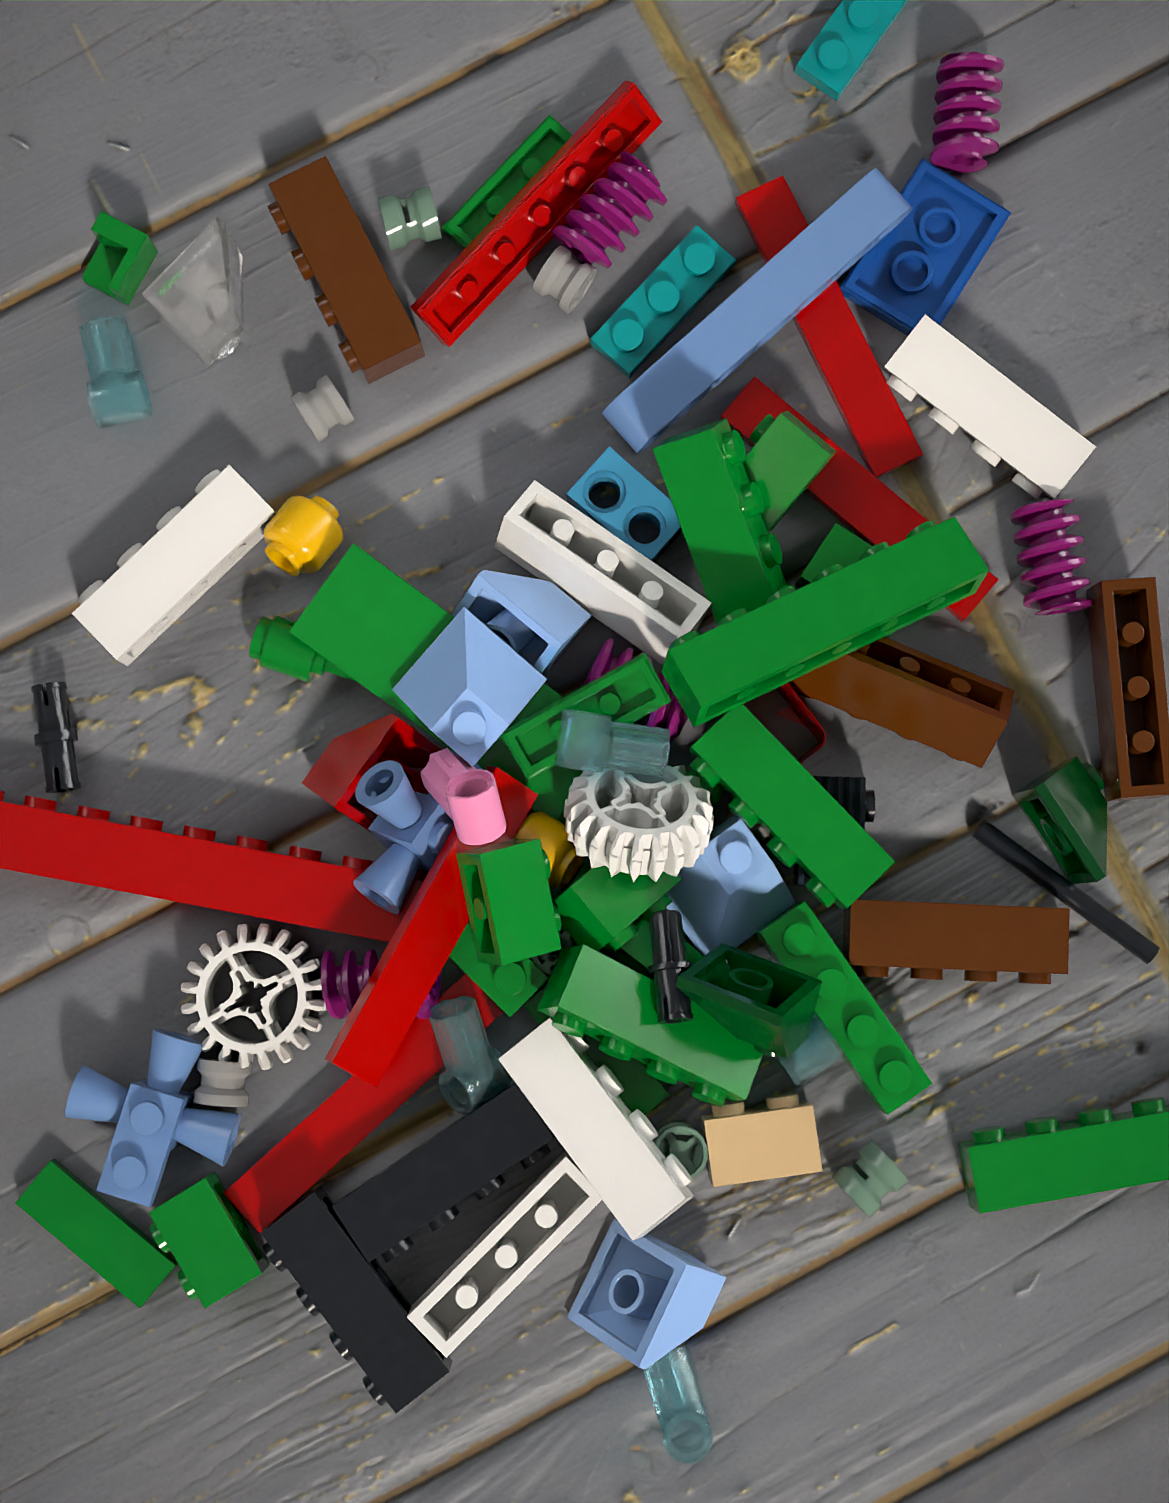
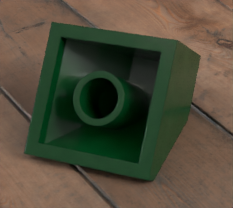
(1070, 818)
(753, 998)

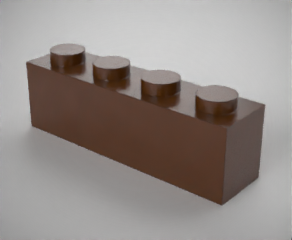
(346, 270)
(1130, 688)
(914, 698)
(957, 938)

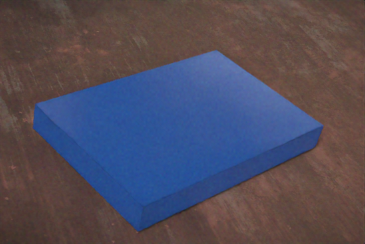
(928, 254)

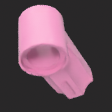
(466, 796)

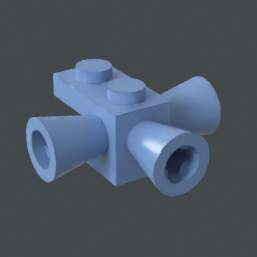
(407, 825)
(151, 1118)

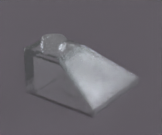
(203, 294)

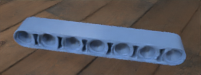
(757, 311)

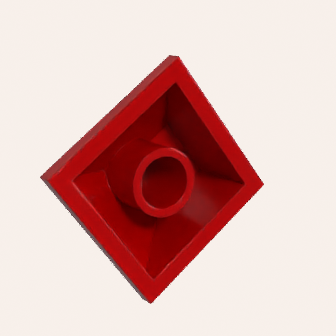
(355, 752)

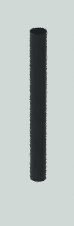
(1066, 891)

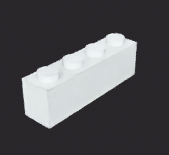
(987, 407)
(175, 565)
(599, 571)
(598, 1129)
(504, 1255)

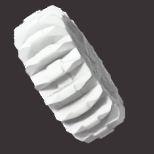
(639, 820)
(266, 1019)

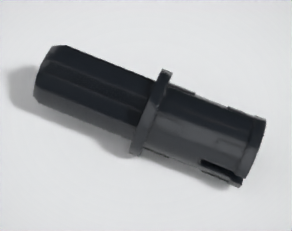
(668, 964)

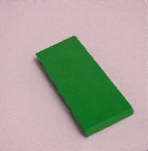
(378, 629)

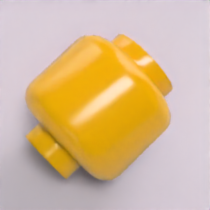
(303, 535)
(553, 840)

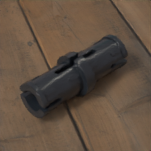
(56, 737)

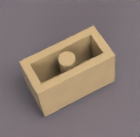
(761, 1140)

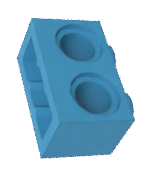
(636, 502)

